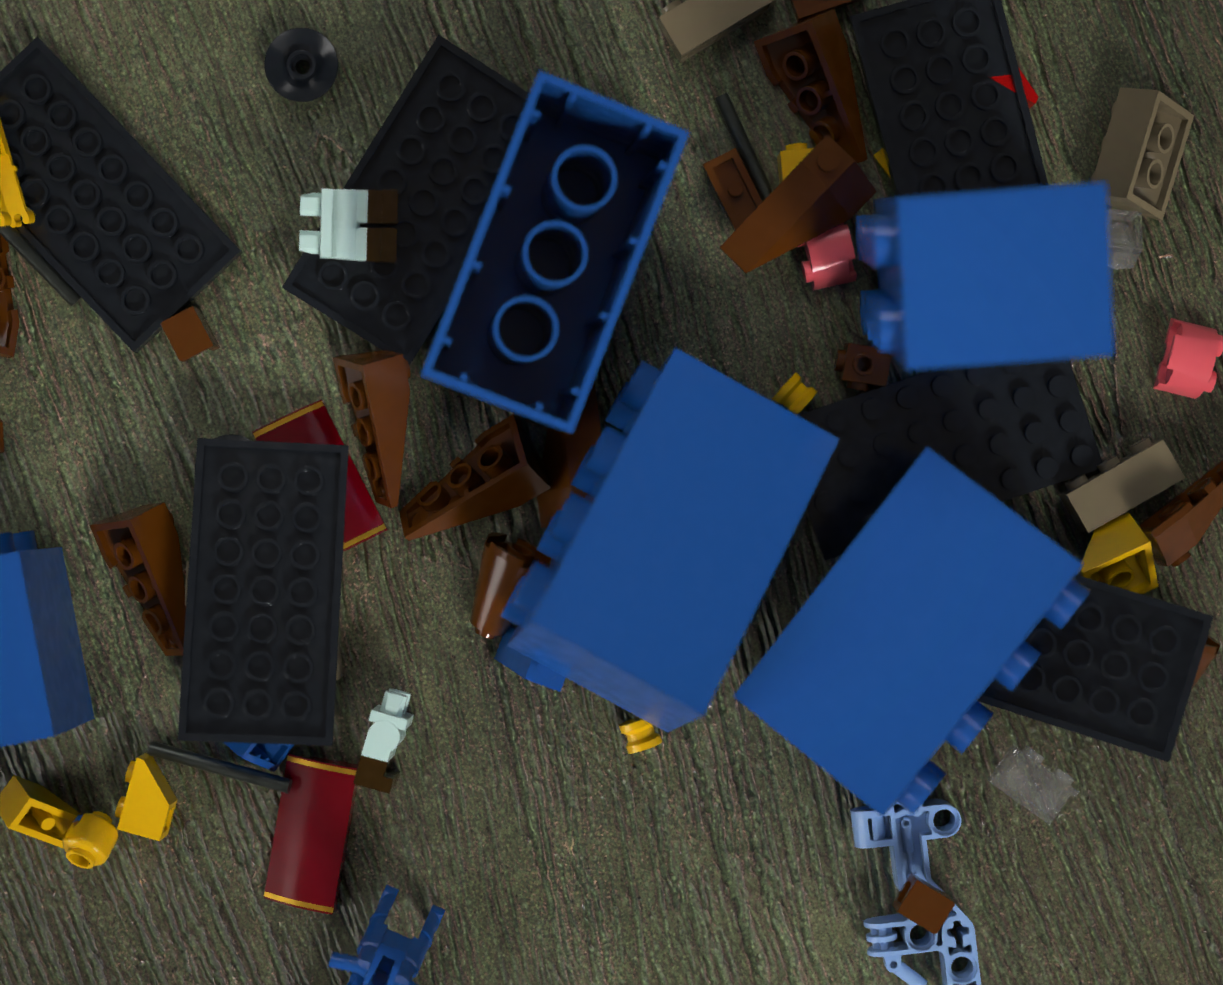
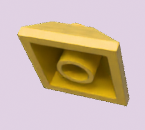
(1121, 556)

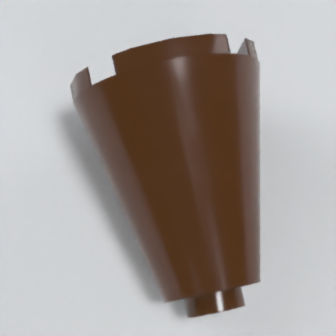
(499, 573)

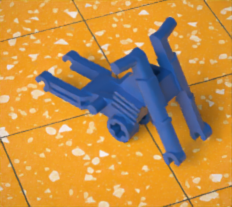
(384, 954)

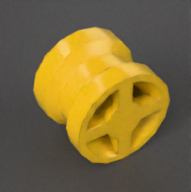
(794, 394)
(639, 735)

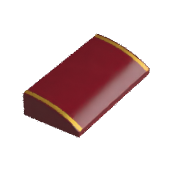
(315, 426)
(312, 833)

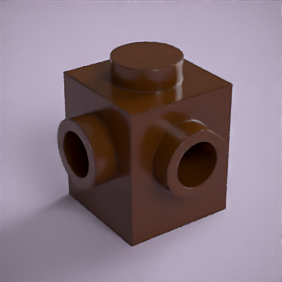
(862, 366)

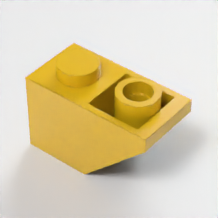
(148, 801)

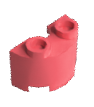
(829, 258)
(1189, 359)

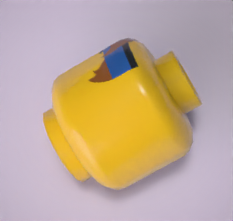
(90, 839)

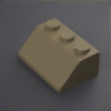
(1142, 151)

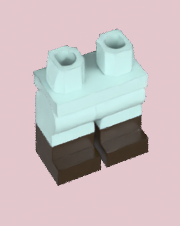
(340, 223)
(382, 740)

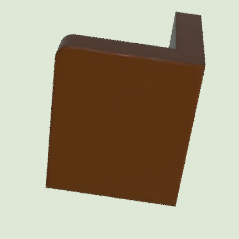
(189, 333)
(923, 904)

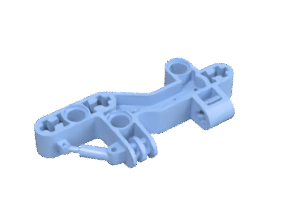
(908, 847)

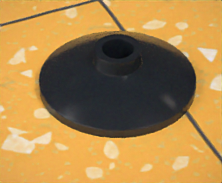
(288, 52)

